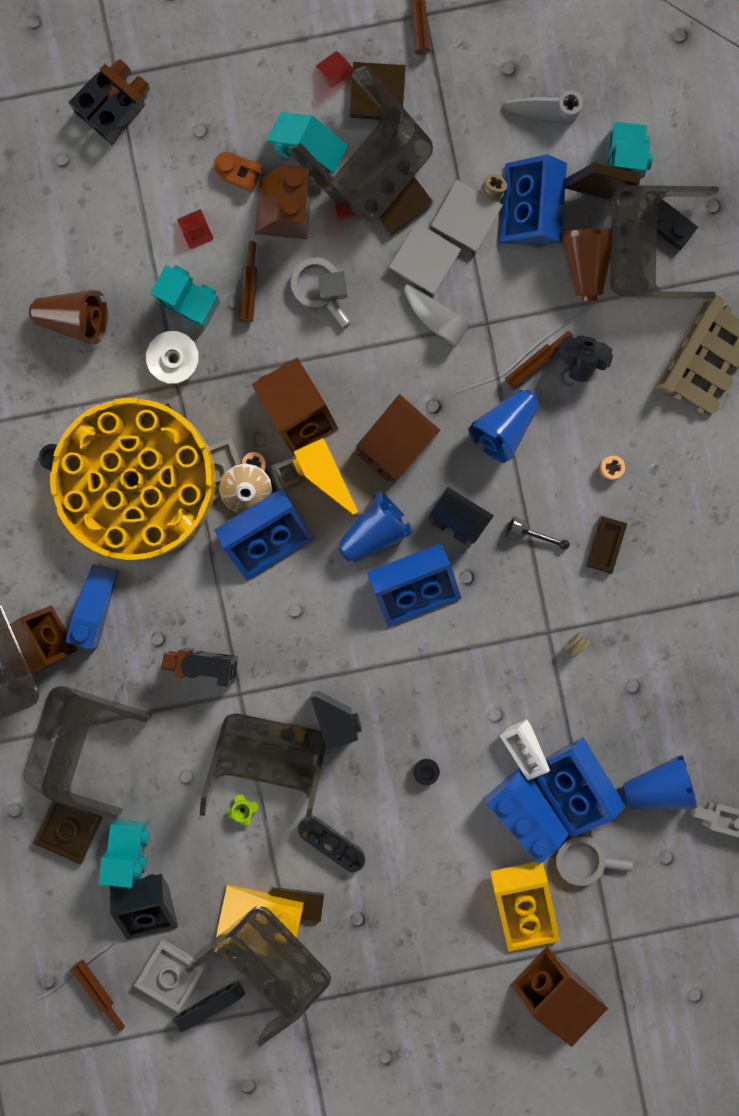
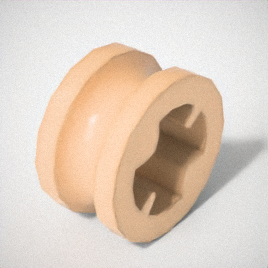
(250, 456)
(617, 474)

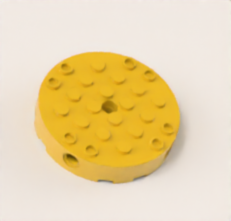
(94, 470)

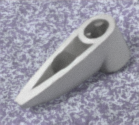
(548, 108)
(437, 317)

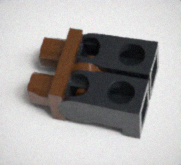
(109, 100)
(202, 663)

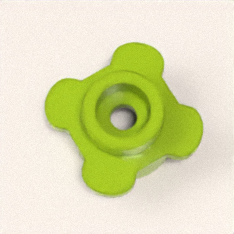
(243, 817)

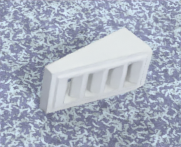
(528, 737)

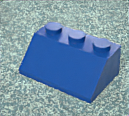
(533, 201)
(263, 534)
(414, 585)
(580, 788)
(528, 815)

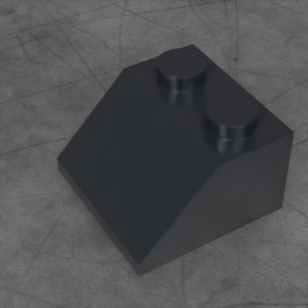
(459, 516)
(335, 720)
(143, 908)

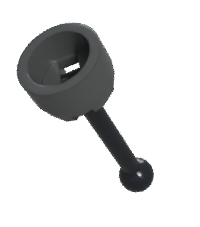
(519, 528)

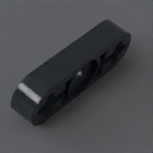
(351, 849)
(208, 1006)

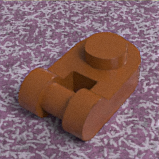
(229, 165)

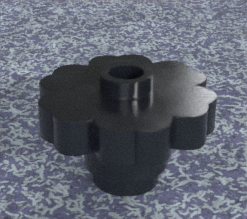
(584, 356)

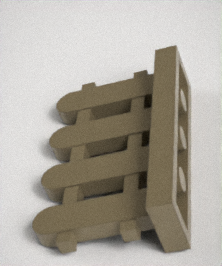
(685, 357)

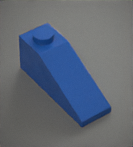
(92, 607)

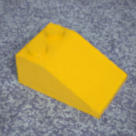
(321, 470)
(241, 900)
(525, 906)

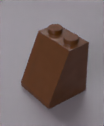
(285, 203)
(295, 405)
(397, 439)
(42, 639)
(558, 997)

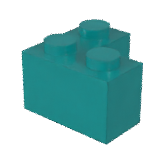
(309, 131)
(629, 148)
(179, 294)
(124, 858)

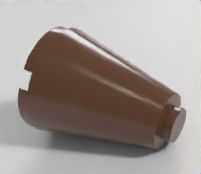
(588, 260)
(72, 314)

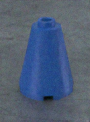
(505, 425)
(374, 529)
(661, 788)

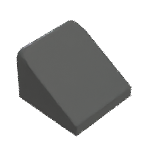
(332, 286)
(283, 475)

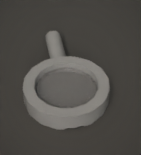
(306, 287)
(583, 861)

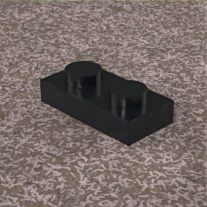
(674, 225)

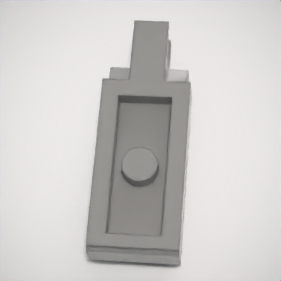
(718, 817)

